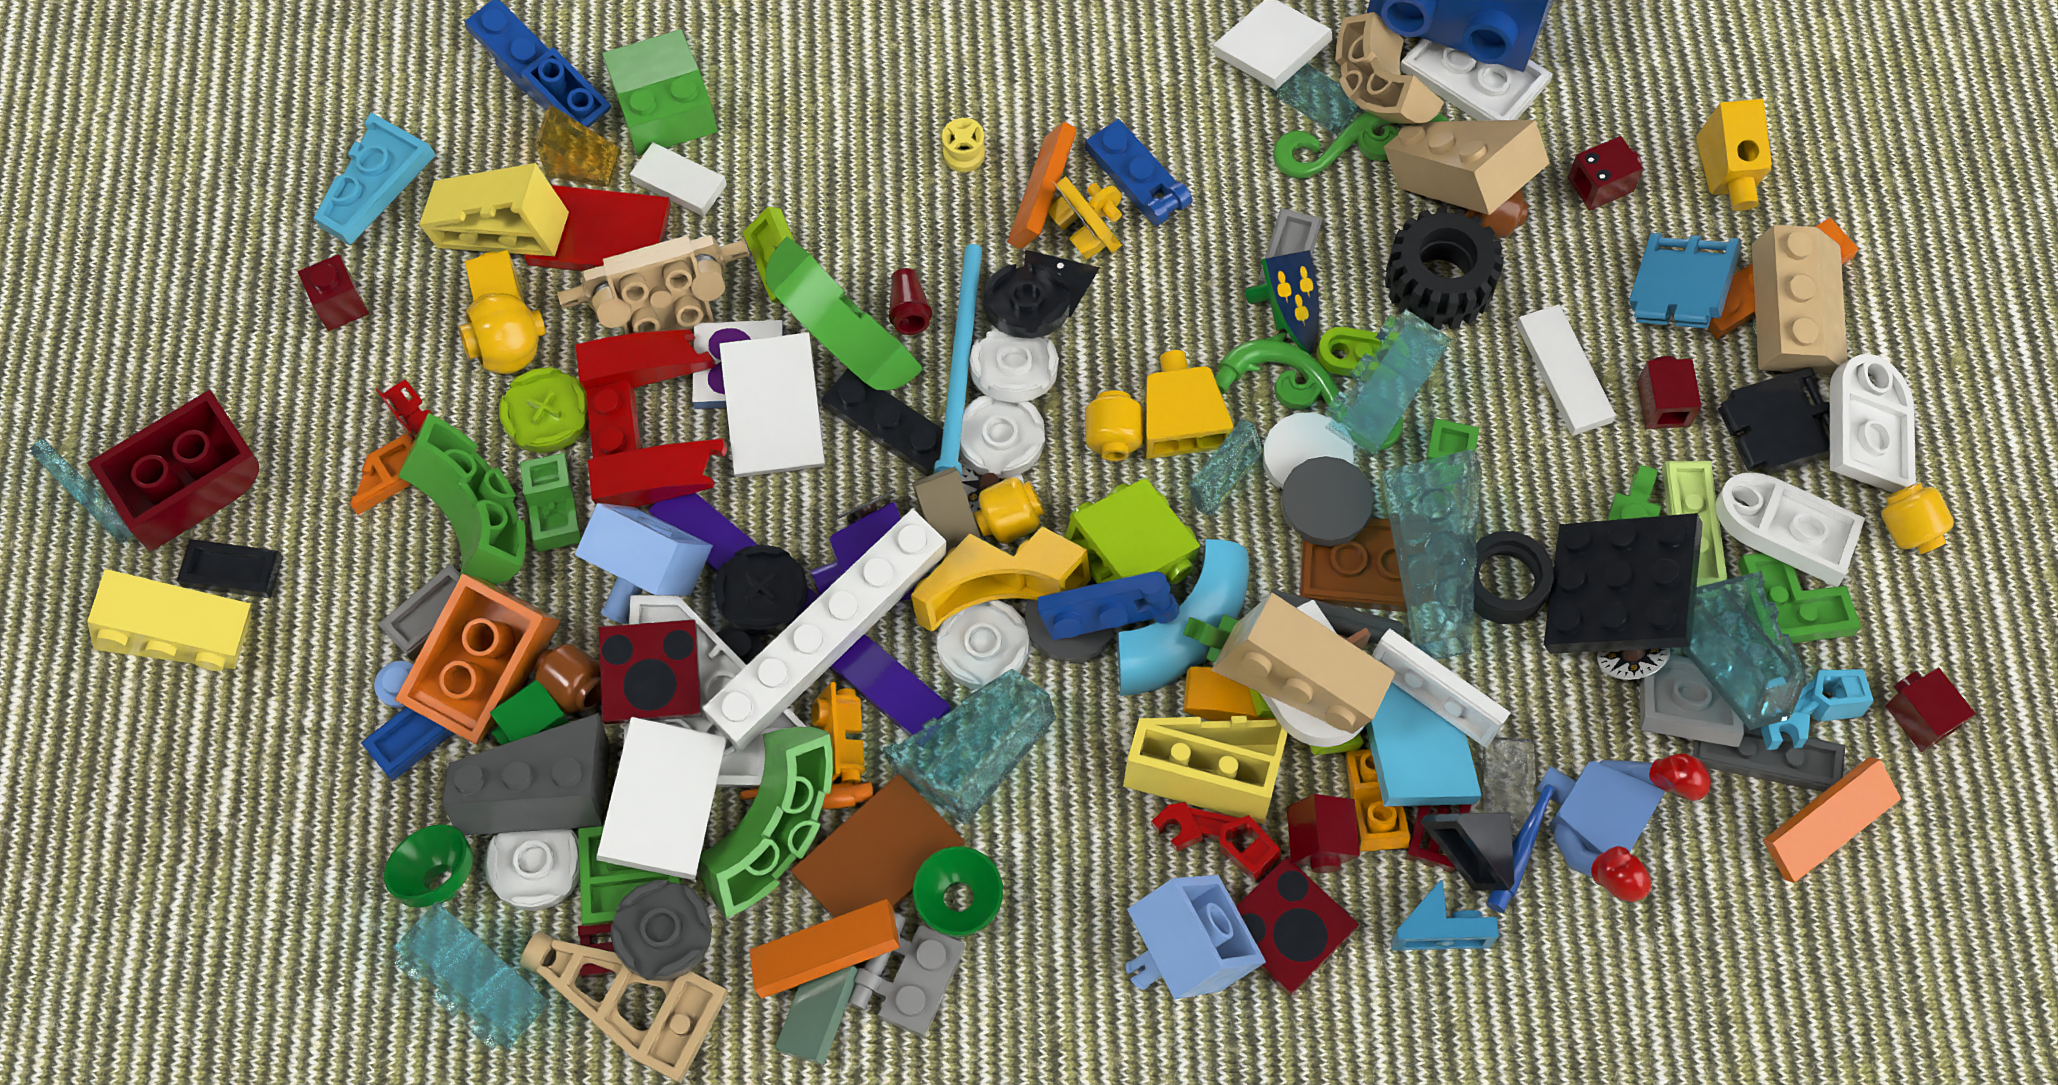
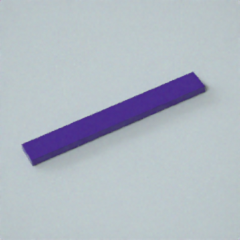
(863, 666)

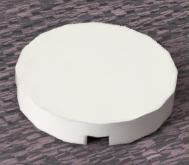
(1013, 366)
(1001, 436)
(1300, 439)
(982, 643)
(533, 867)

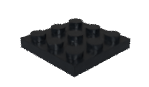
(1624, 584)

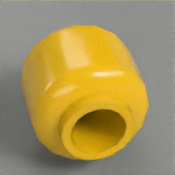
(1114, 425)
(1009, 510)
(1917, 518)

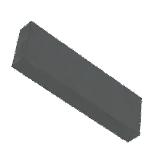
(1812, 767)

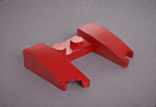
(620, 468)

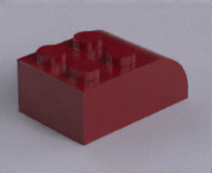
(177, 471)

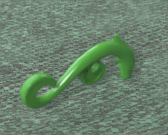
(1358, 130)
(1287, 391)

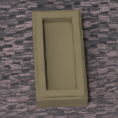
(946, 506)

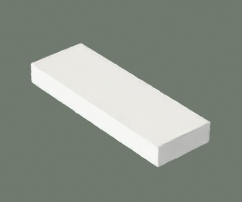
(1565, 370)
(1441, 689)

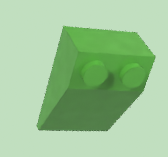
(660, 91)

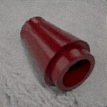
(908, 303)

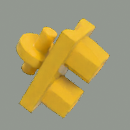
(1102, 203)

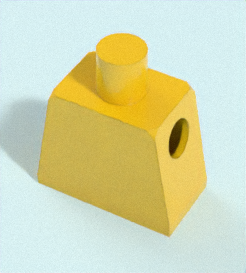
(1736, 151)
(1183, 409)

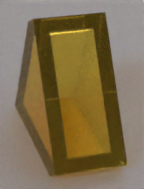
(574, 151)

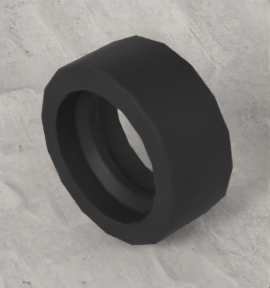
(1531, 554)

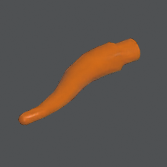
(841, 795)

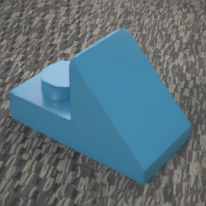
(1431, 930)

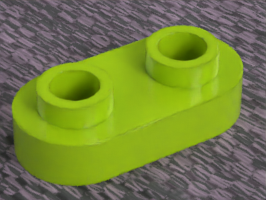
(1350, 341)

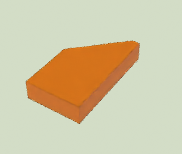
(381, 474)

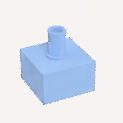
(642, 556)
(1192, 938)

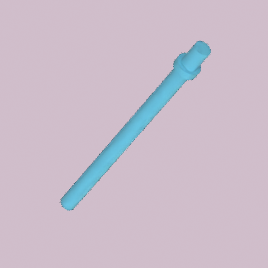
(960, 360)

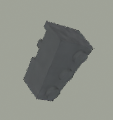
(533, 782)

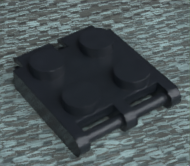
(1778, 422)

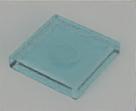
(80, 490)

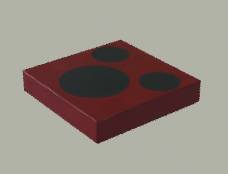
(649, 671)
(1293, 925)

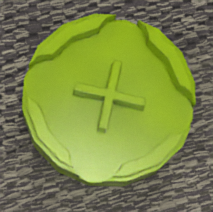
(544, 410)

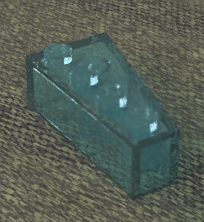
(1434, 538)

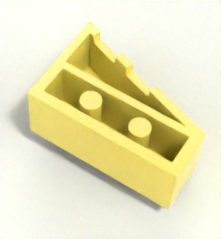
(167, 622)

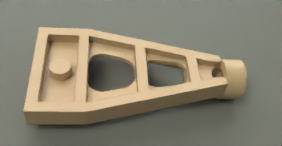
(678, 1026)

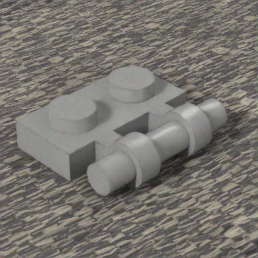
(920, 981)

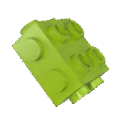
(1133, 535)

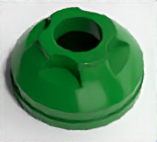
(424, 857)
(961, 867)

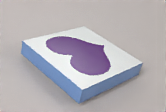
(709, 383)

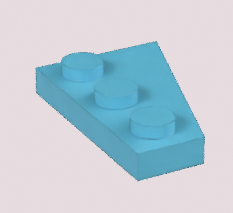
(375, 176)

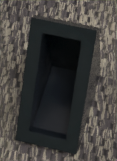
(1476, 846)

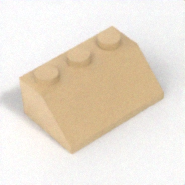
(1798, 300)

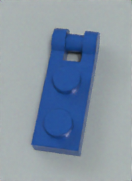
(1137, 172)
(1108, 605)

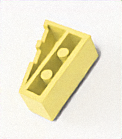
(496, 212)
(1208, 763)

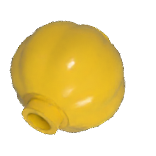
(501, 333)

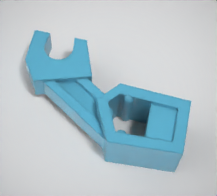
(1850, 700)

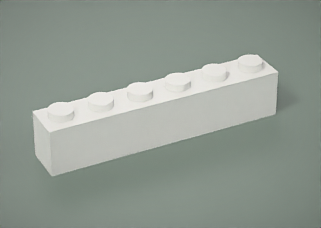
(825, 630)

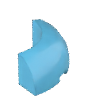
(1160, 651)

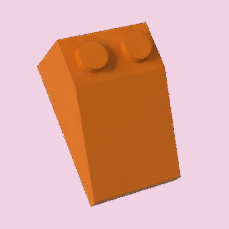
(476, 657)

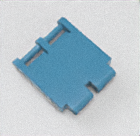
(1683, 282)

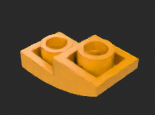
(1217, 696)
(1377, 825)

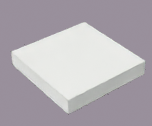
(1272, 42)

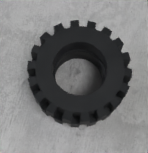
(1450, 239)

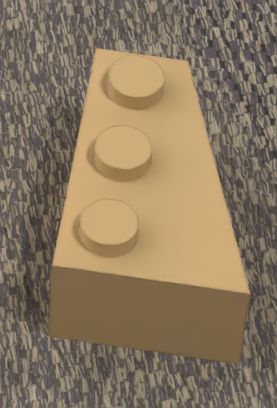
(1467, 161)
(1304, 665)

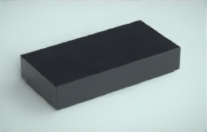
(230, 568)

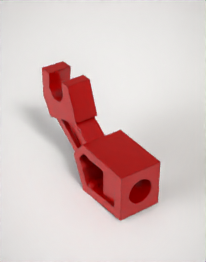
(1199, 823)

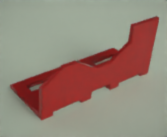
(406, 408)

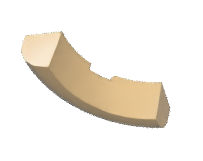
(1372, 76)

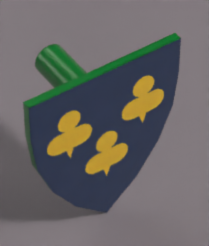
(1292, 296)

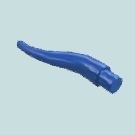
(1522, 849)

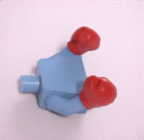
(1608, 811)

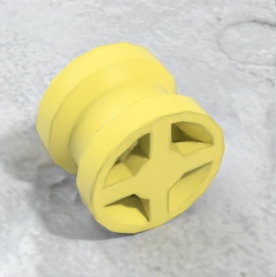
(963, 133)

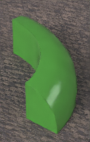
(836, 320)
(471, 496)
(778, 823)

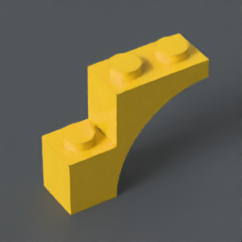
(983, 573)

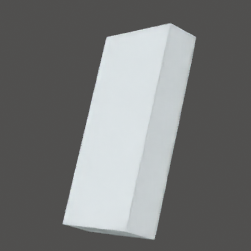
(678, 179)

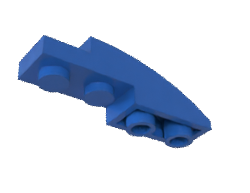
(534, 67)

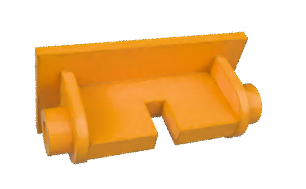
(839, 716)

